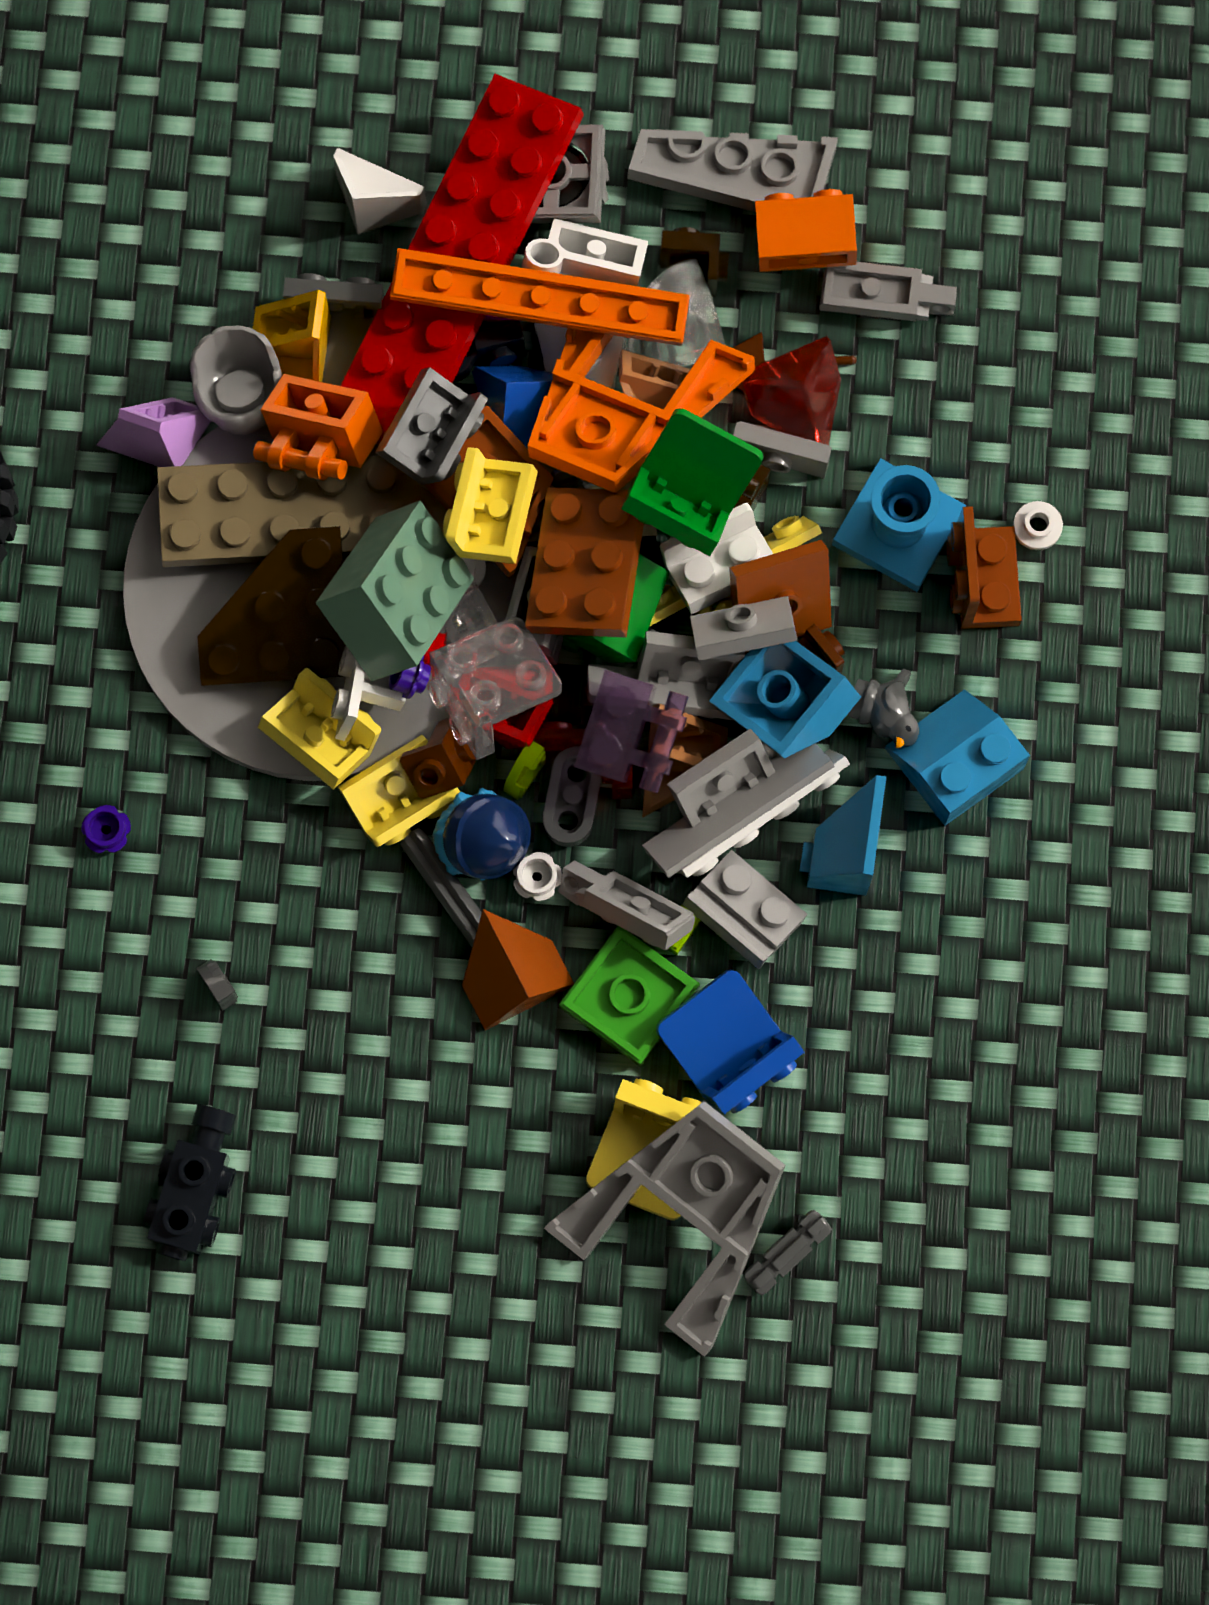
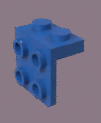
(728, 1043)

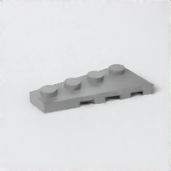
(733, 167)

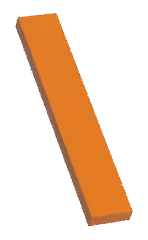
(539, 297)

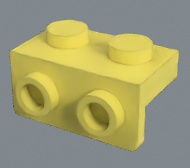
(489, 508)
(307, 732)
(387, 801)

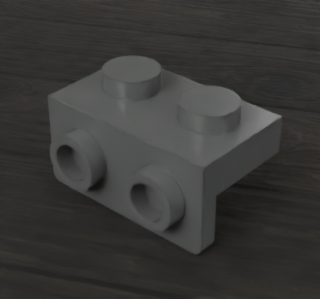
(431, 428)

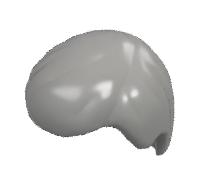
(233, 377)

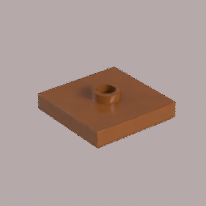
(794, 573)

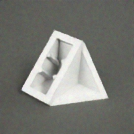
(376, 194)

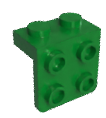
(692, 480)

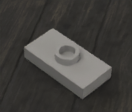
(786, 451)
(743, 628)

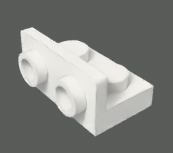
(706, 579)

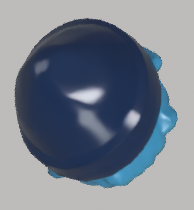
(482, 835)

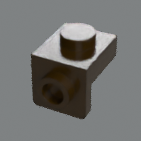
(689, 243)

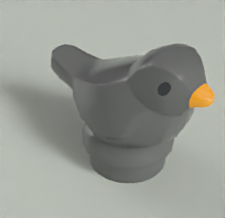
(887, 709)

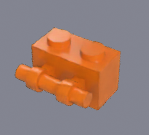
(806, 231)
(317, 428)

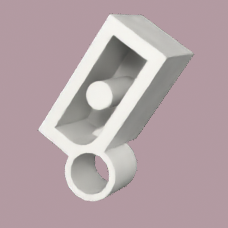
(587, 253)

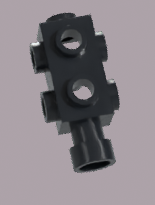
(193, 1197)

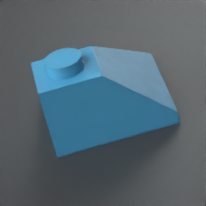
(786, 697)
(846, 843)

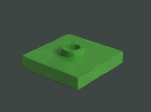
(627, 994)

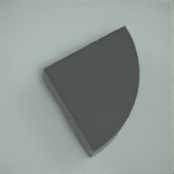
(218, 984)

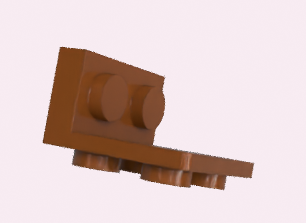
(985, 574)

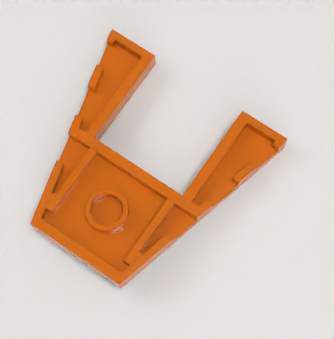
(608, 433)

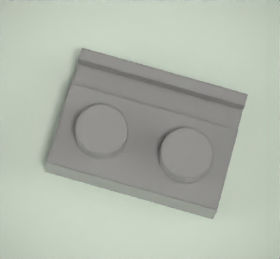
(745, 909)

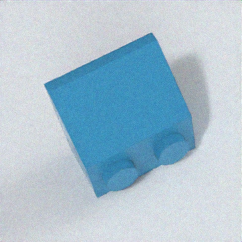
(960, 756)

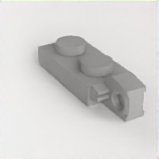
(885, 292)
(626, 905)

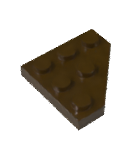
(273, 619)

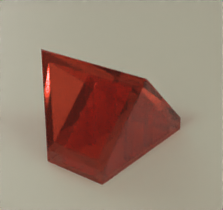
(797, 391)

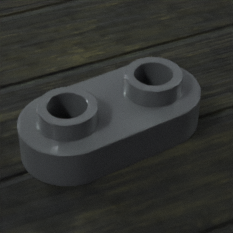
(570, 798)

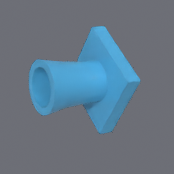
(896, 544)

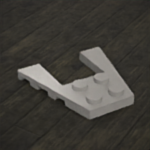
(713, 1181)

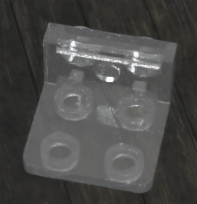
(489, 681)

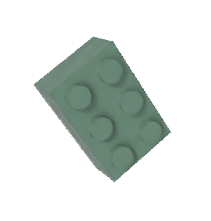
(395, 591)

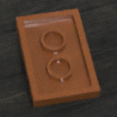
(584, 564)

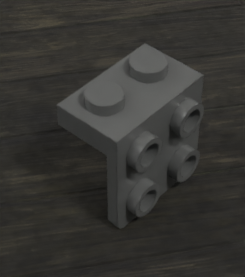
(351, 311)

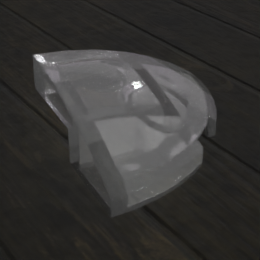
(701, 320)

